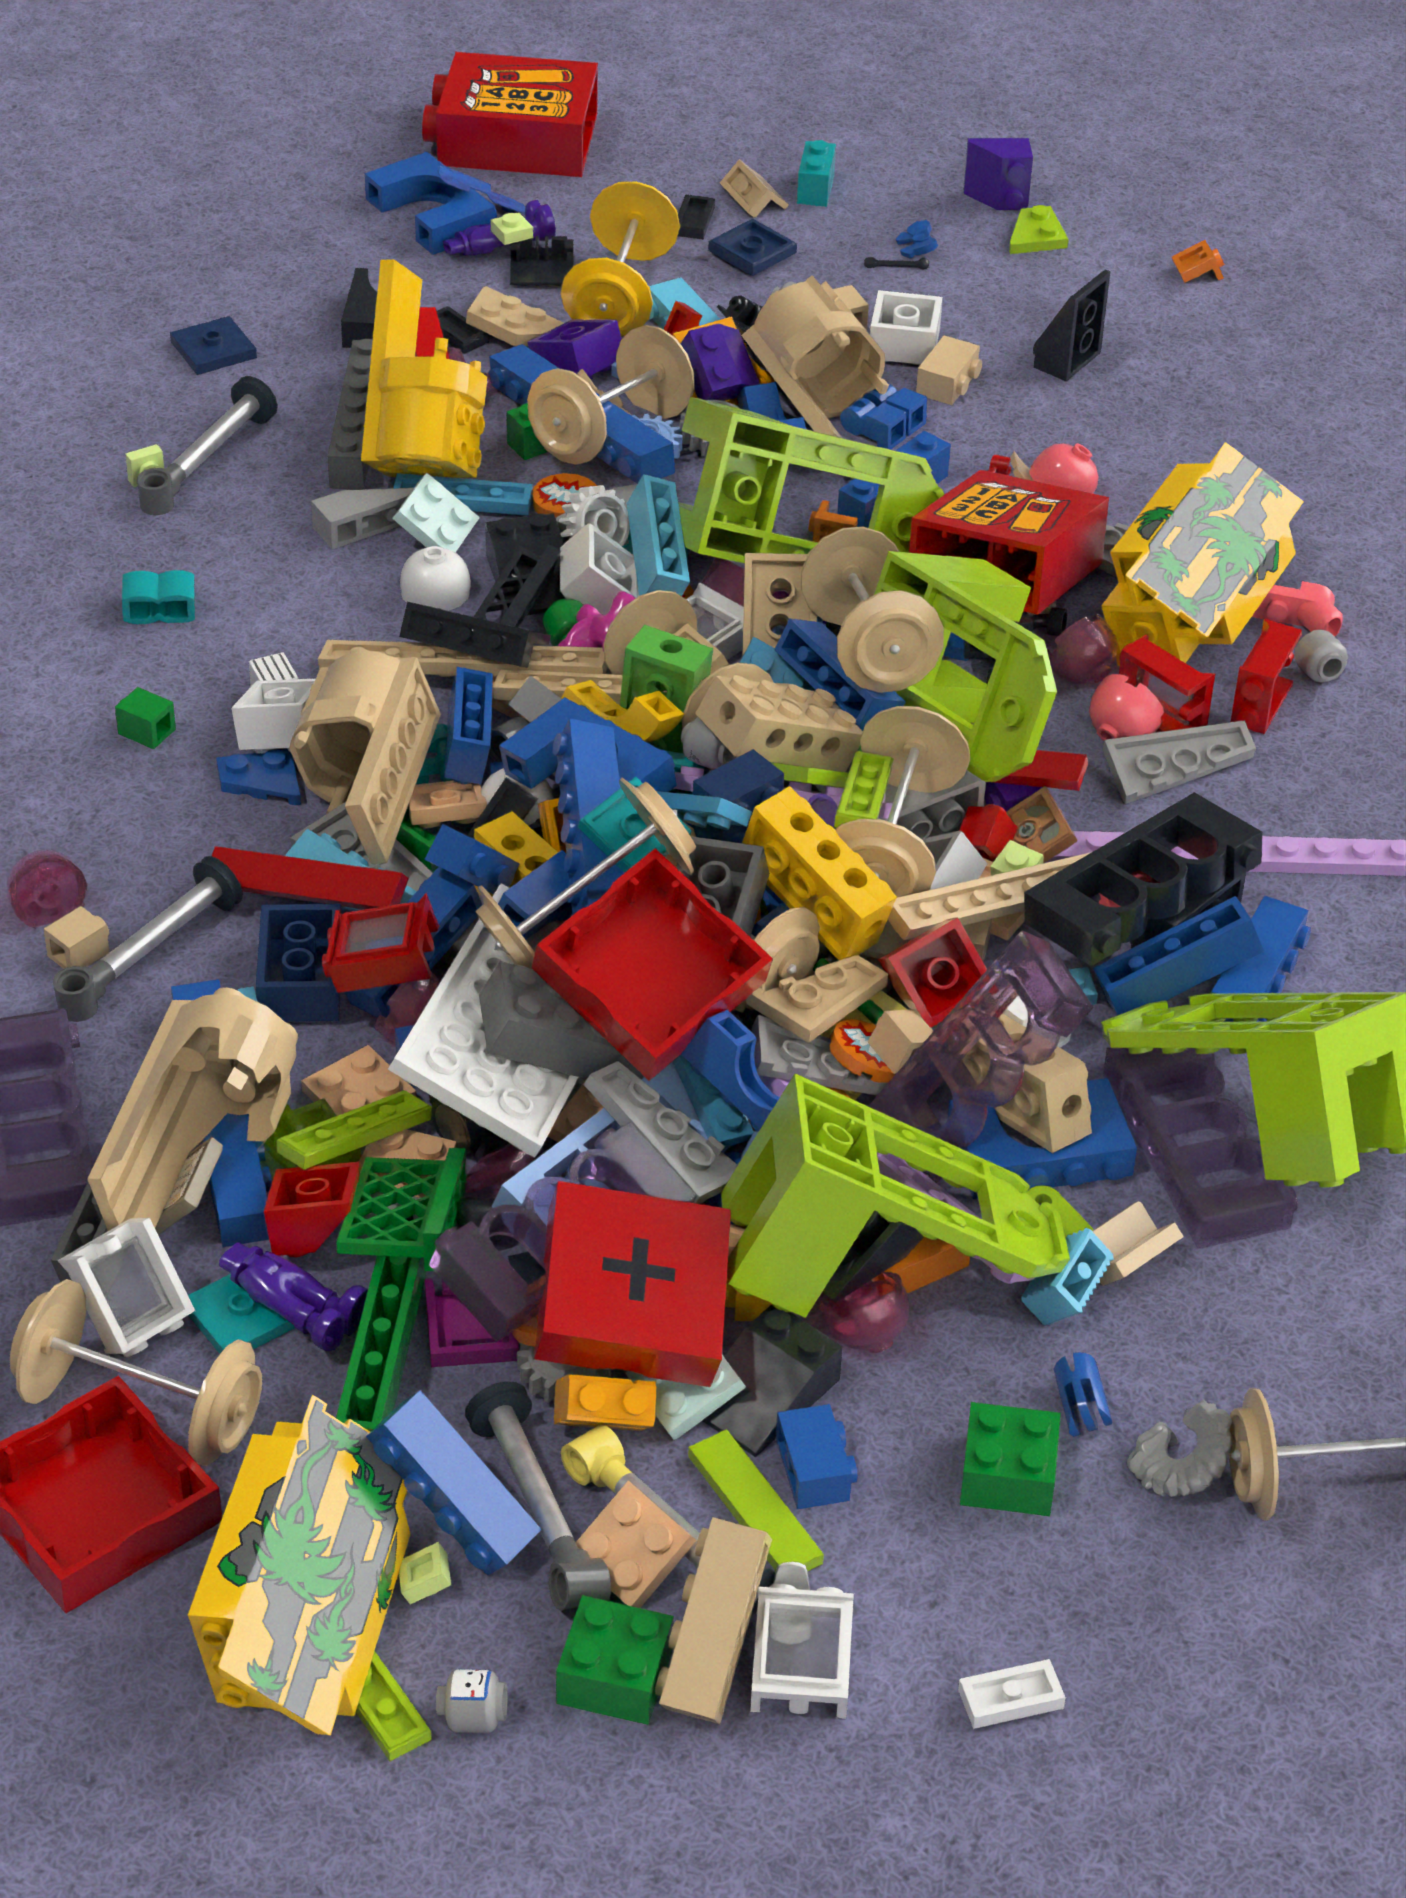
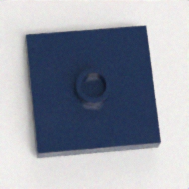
(752, 247)
(213, 345)

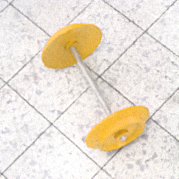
(633, 224)

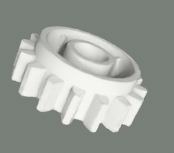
(598, 508)

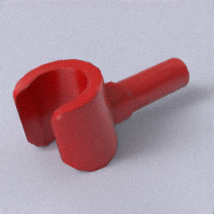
(1000, 464)

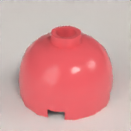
(1066, 467)
(1124, 710)

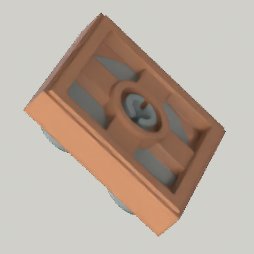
(1041, 825)

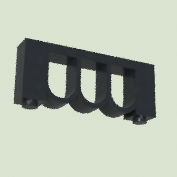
(1070, 918)

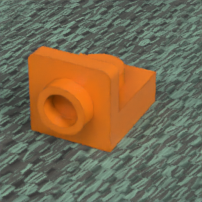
(1197, 261)
(825, 523)

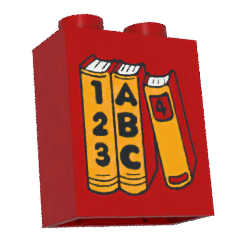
(513, 114)
(1022, 526)

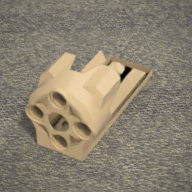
(197, 1070)

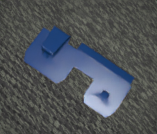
(465, 181)

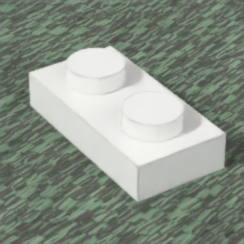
(1011, 1693)

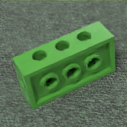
(664, 663)

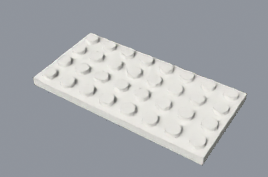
(451, 1060)

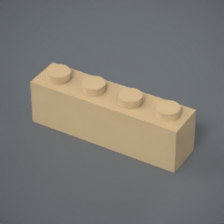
(714, 1621)

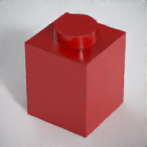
(988, 829)

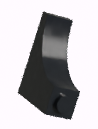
(360, 309)

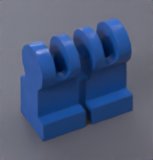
(886, 416)

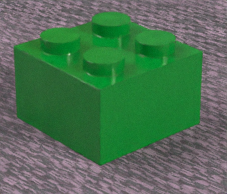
(1010, 1459)
(613, 1659)

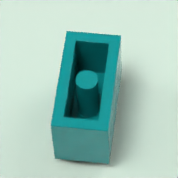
(816, 173)

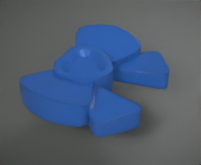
(920, 236)

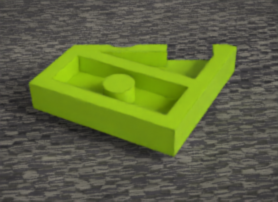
(1037, 231)

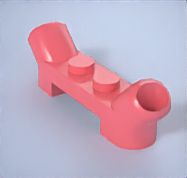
(1306, 607)

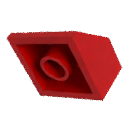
(934, 970)
(308, 1206)

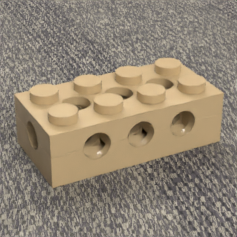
(762, 612)
(780, 723)
(1052, 1098)

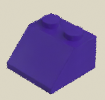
(999, 172)
(580, 345)
(719, 362)

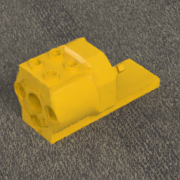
(418, 409)

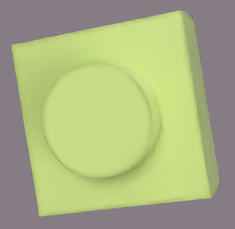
(511, 228)
(141, 460)
(1015, 857)
(424, 1573)

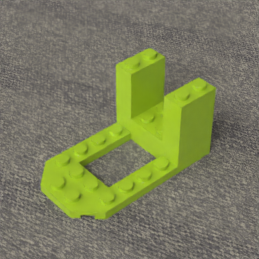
(748, 471)
(981, 608)
(1319, 1069)
(818, 1180)

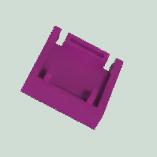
(454, 1325)

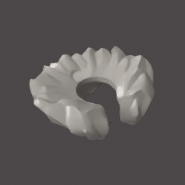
(1195, 1471)

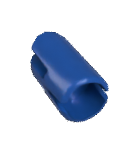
(1081, 1388)

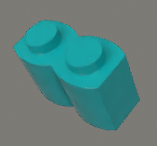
(158, 597)

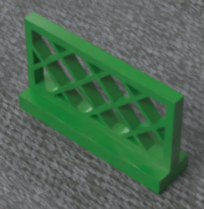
(435, 1211)

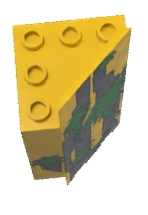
(1201, 555)
(301, 1571)

